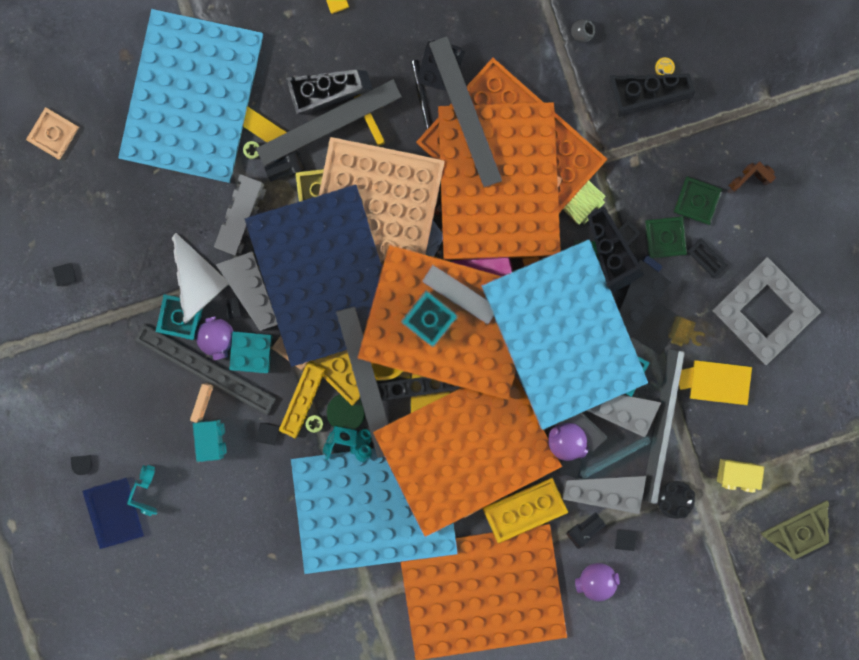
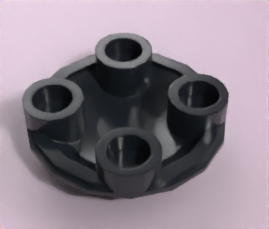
(676, 499)

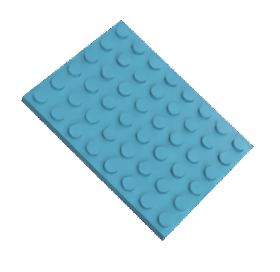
(191, 96)
(564, 334)
(358, 515)

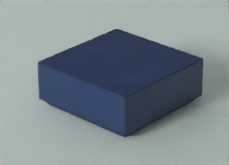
(653, 264)

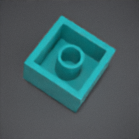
(428, 318)
(171, 319)
(251, 352)
(209, 440)

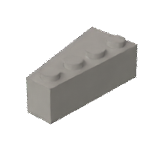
(245, 205)
(249, 286)
(628, 412)
(612, 492)

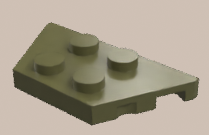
(801, 532)

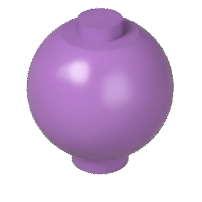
(214, 337)
(568, 441)
(597, 582)

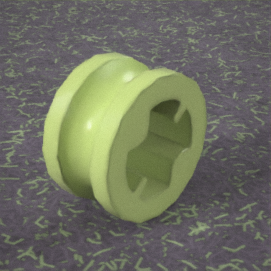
(247, 146)
(316, 429)

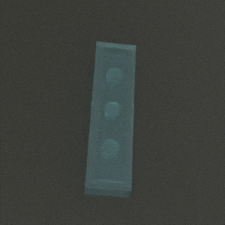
(614, 457)

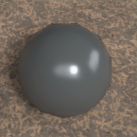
(583, 30)

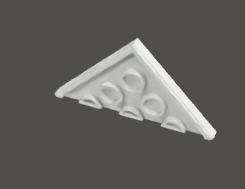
(196, 278)

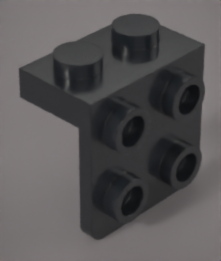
(429, 72)

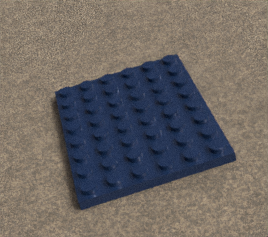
(316, 262)

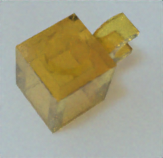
(682, 331)

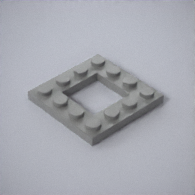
(766, 347)

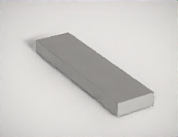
(459, 294)

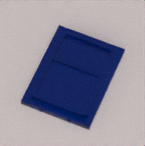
(111, 515)

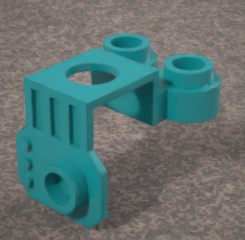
(358, 443)
(146, 475)

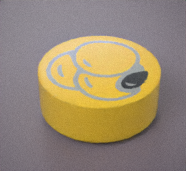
(664, 66)

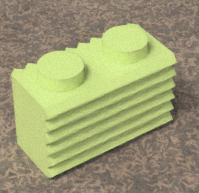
(584, 203)

